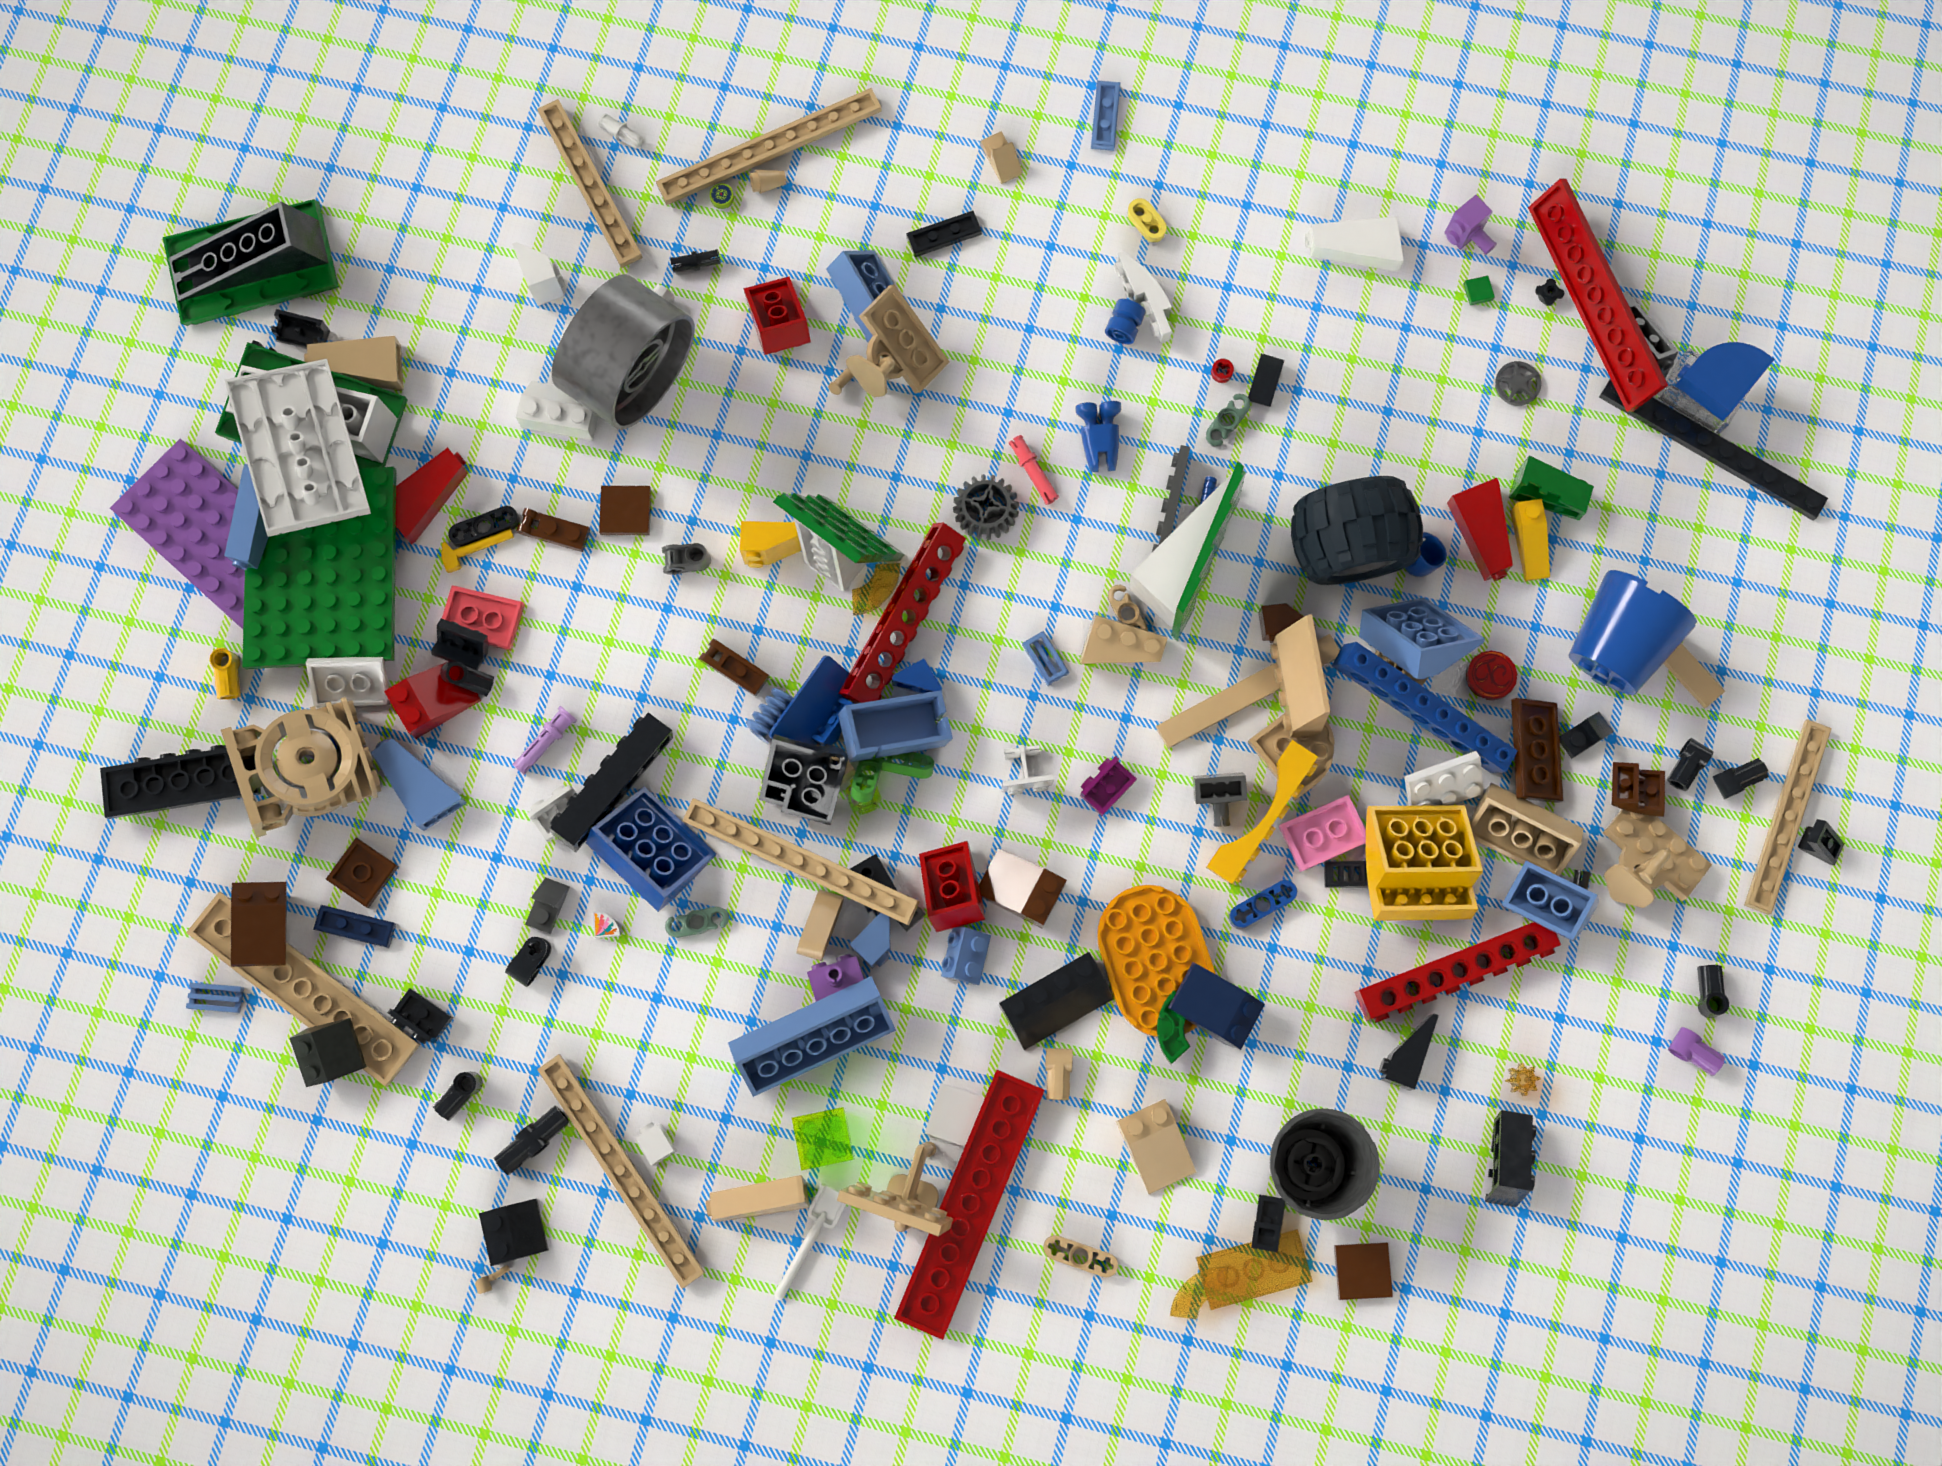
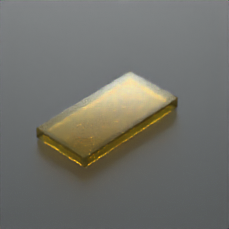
(1258, 1271)

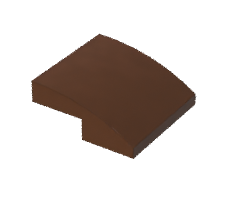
(1638, 789)

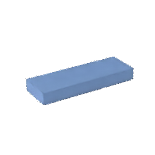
(1105, 115)

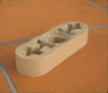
(1101, 1256)

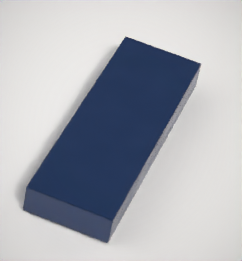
(354, 926)

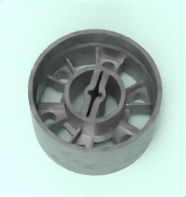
(622, 351)

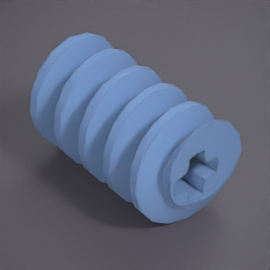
(769, 713)

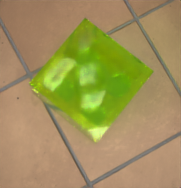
(823, 1138)

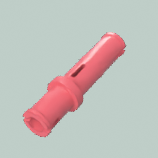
(1028, 460)

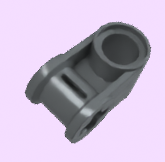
(680, 558)

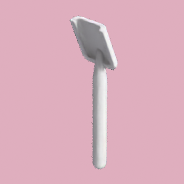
(826, 1212)

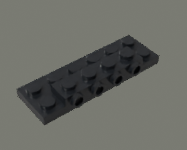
(170, 782)

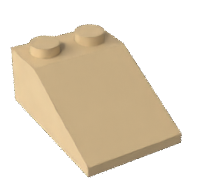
(1156, 1146)

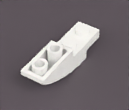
(1145, 290)

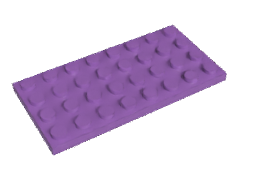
(187, 516)

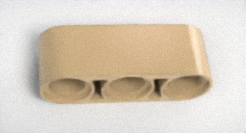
(820, 925)

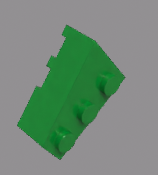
(1557, 489)

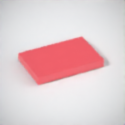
(485, 613)

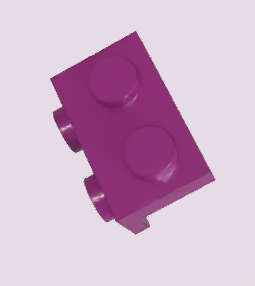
(1107, 786)

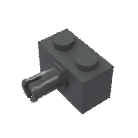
(1219, 791)

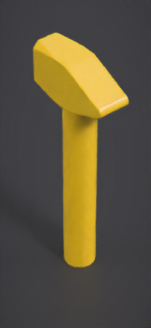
(451, 557)

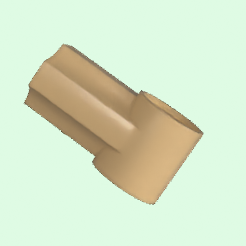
(1058, 1068)

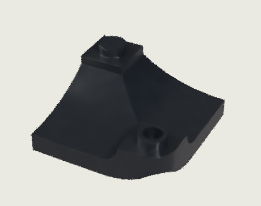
(803, 778)

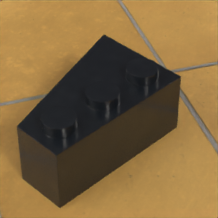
(1512, 1158)

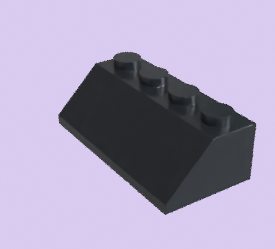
(1056, 1001)

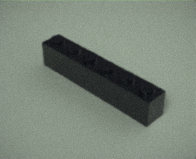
(611, 781)

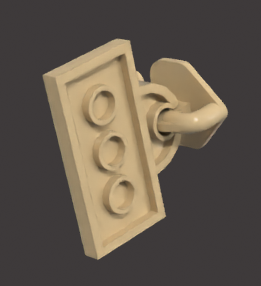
(901, 341)
(1655, 855)
(906, 1200)

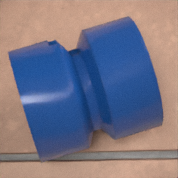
(1125, 319)

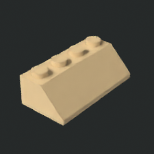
(1524, 830)

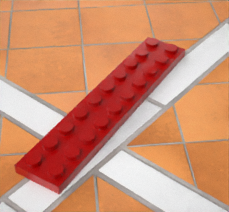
(1597, 296)
(971, 1203)

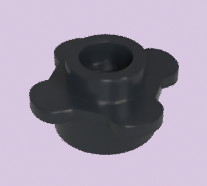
(1544, 296)

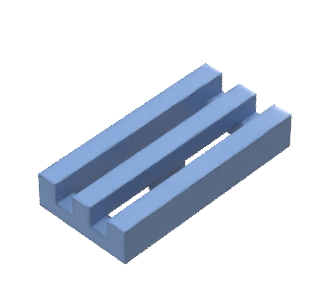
(1055, 676)
(193, 996)

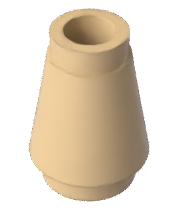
(766, 180)

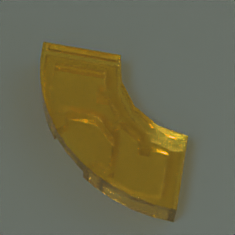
(877, 589)
(1197, 1290)

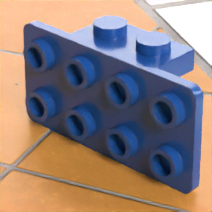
(815, 708)

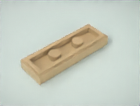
(1693, 676)

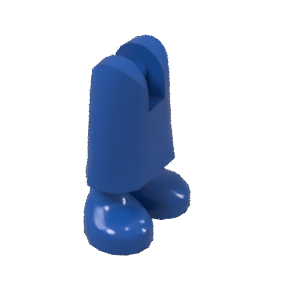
(1100, 437)

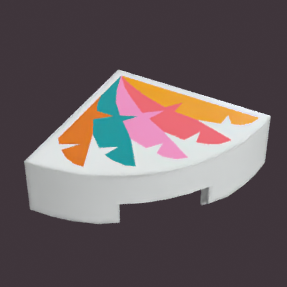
(605, 926)

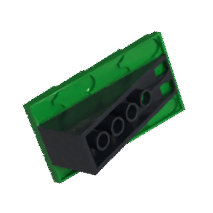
(250, 262)

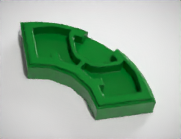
(1171, 1032)

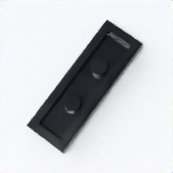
(943, 233)

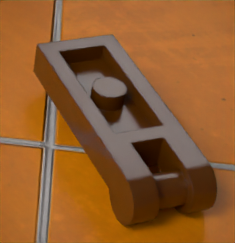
(554, 530)
(735, 667)

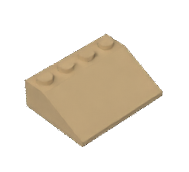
(1300, 679)

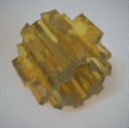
(1515, 1080)

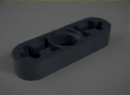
(475, 521)

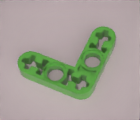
(878, 764)

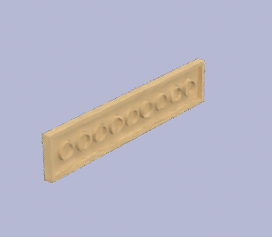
(311, 994)

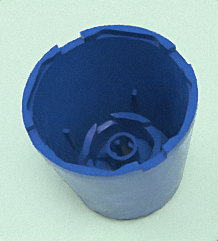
(1629, 632)

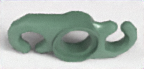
(1230, 409)
(687, 930)

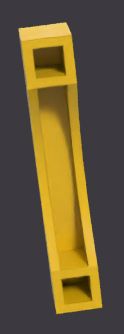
(1291, 769)

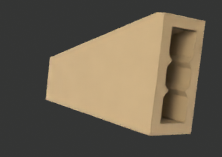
(367, 360)
(758, 1199)

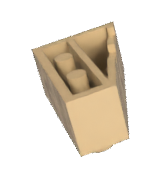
(1120, 643)

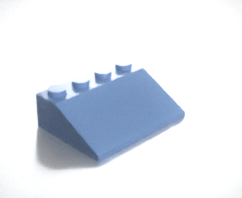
(1418, 636)

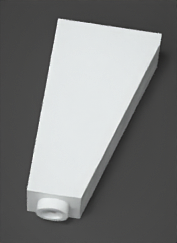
(1358, 242)

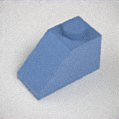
(874, 941)

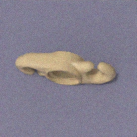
(1117, 606)

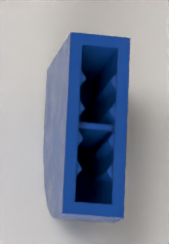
(1723, 376)

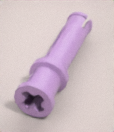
(552, 731)

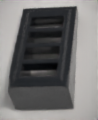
(1351, 883)

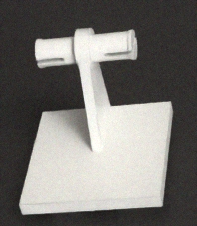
(1017, 786)

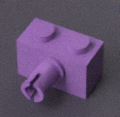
(1468, 225)
(834, 977)

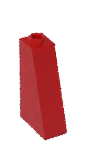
(426, 492)
(1484, 528)

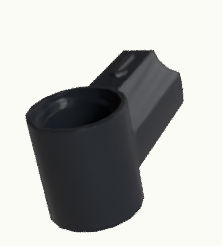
(468, 678)
(1692, 759)
(1736, 780)
(1711, 987)
(456, 1095)

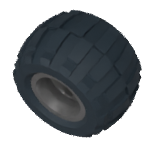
(1356, 530)

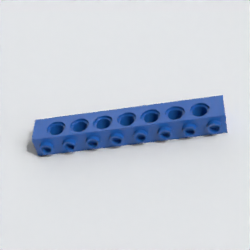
(1423, 707)

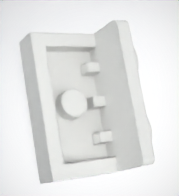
(544, 811)

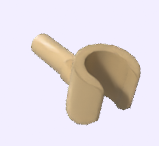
(483, 1284)

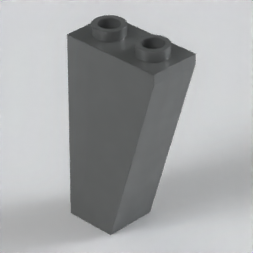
(1659, 344)

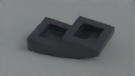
(1265, 380)
(1268, 1223)

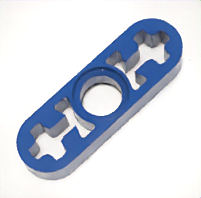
(1242, 907)

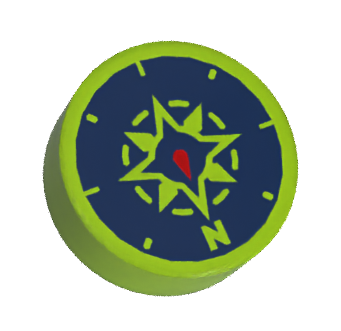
(721, 196)

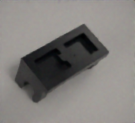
(299, 329)

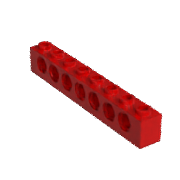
(903, 600)
(1371, 996)

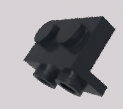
(460, 644)
(420, 1016)

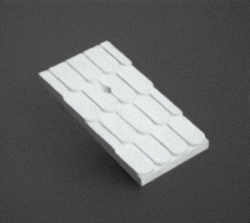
(297, 447)

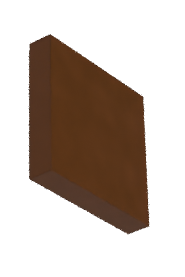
(625, 510)
(362, 872)
(1363, 1271)

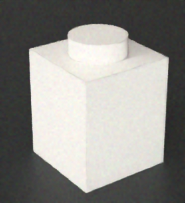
(655, 1143)

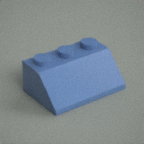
(1551, 901)

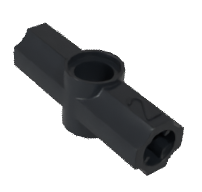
(531, 1140)

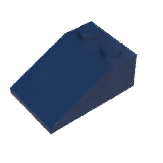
(1216, 1006)

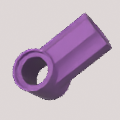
(1690, 1048)

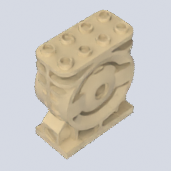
(352, 782)

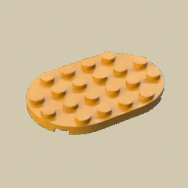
(1147, 949)

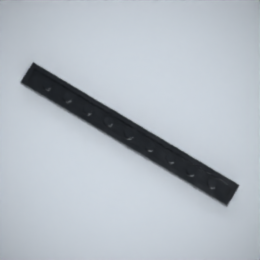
(1723, 454)

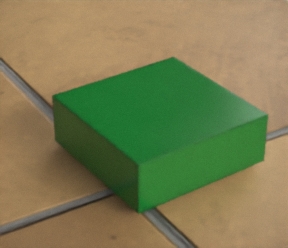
(1479, 290)

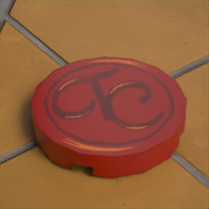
(1491, 675)

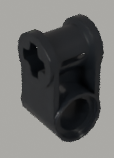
(526, 964)

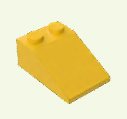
(767, 542)

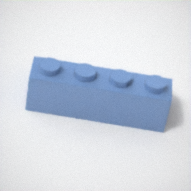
(859, 280)

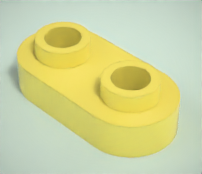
(1148, 221)

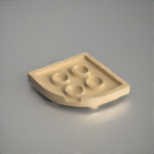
(1273, 741)

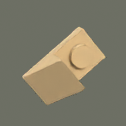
(1001, 157)

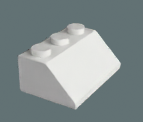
(553, 411)

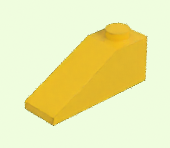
(1531, 538)

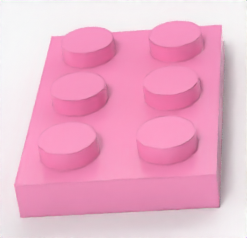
(1324, 833)

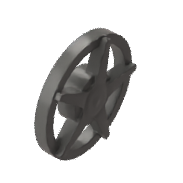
(1518, 383)

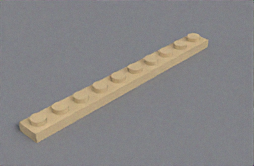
(768, 146)
(801, 861)
(621, 1171)

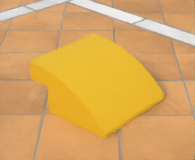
(1421, 863)

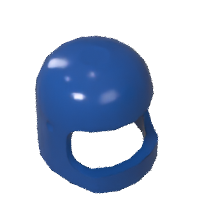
(1432, 557)

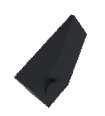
(1406, 1060)

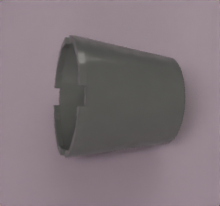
(1344, 1159)

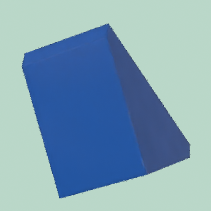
(917, 678)

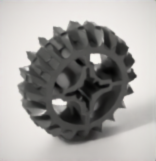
(977, 503)

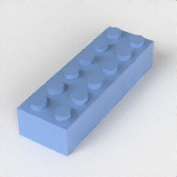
(811, 1036)

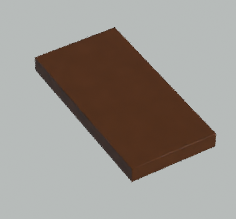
(1538, 750)

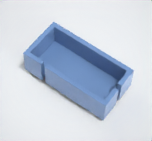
(895, 726)

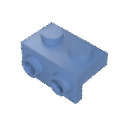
(965, 955)

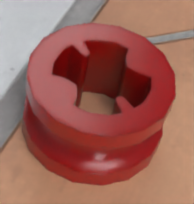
(1223, 363)

